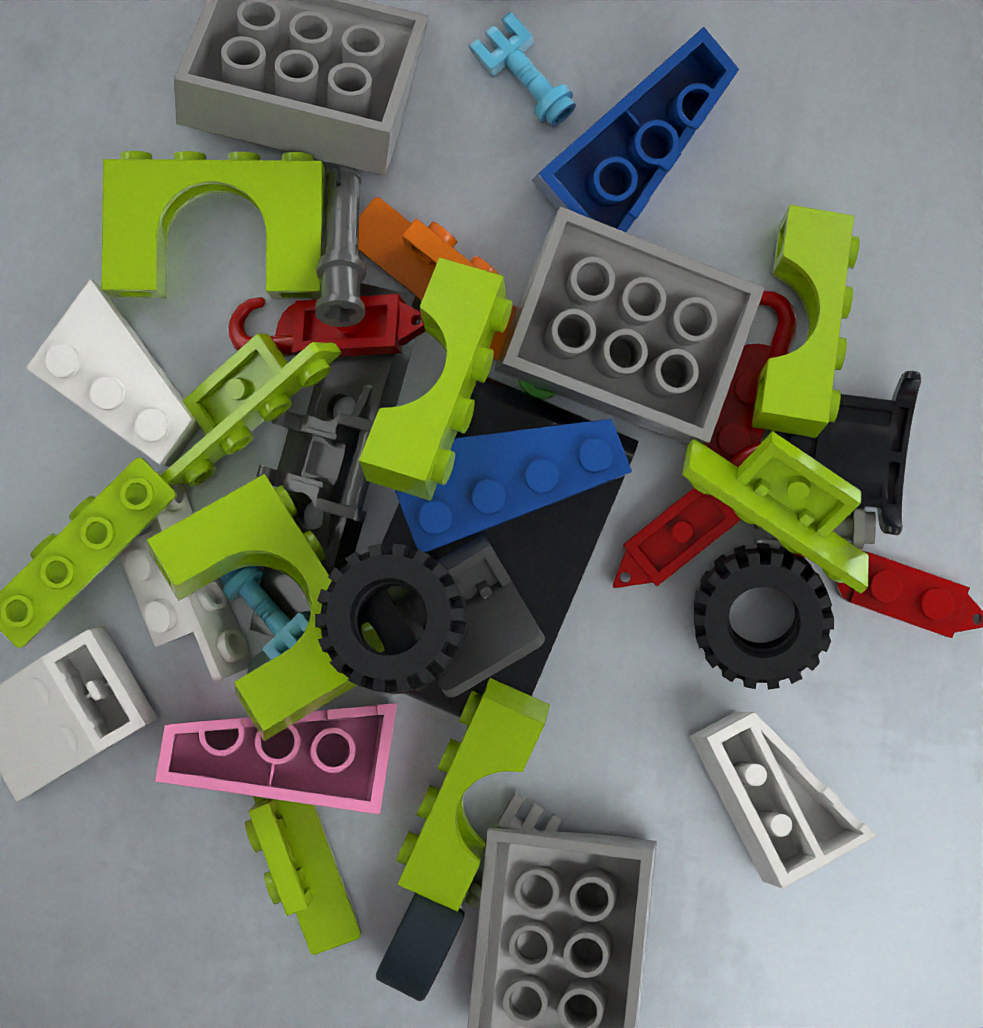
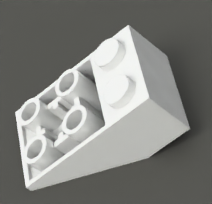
(67, 711)

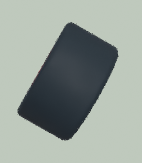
(419, 947)

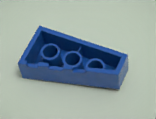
(637, 142)
(512, 476)

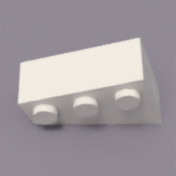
(114, 378)
(775, 801)

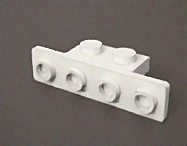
(202, 612)

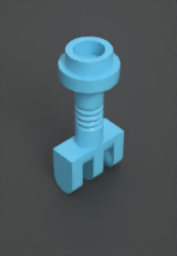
(553, 103)
(244, 584)

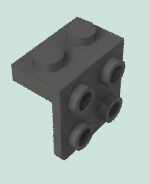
(496, 616)

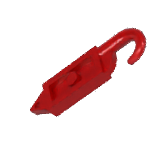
(384, 329)
(734, 423)
(677, 535)
(914, 597)

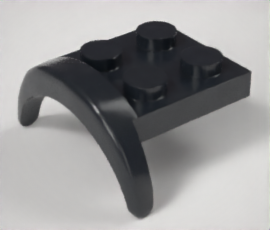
(869, 447)

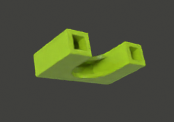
(148, 194)
(258, 530)

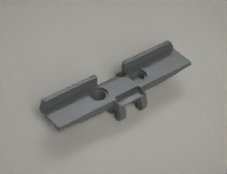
(320, 455)

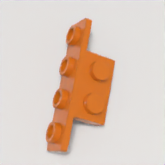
(412, 251)

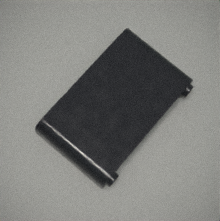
(539, 551)

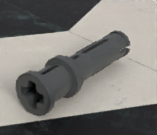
(341, 266)

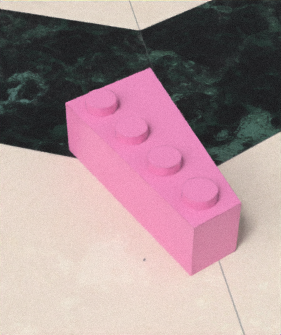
(320, 760)

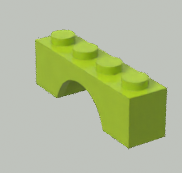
(813, 259)
(414, 441)
(498, 738)

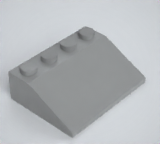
(302, 76)
(630, 328)
(561, 930)

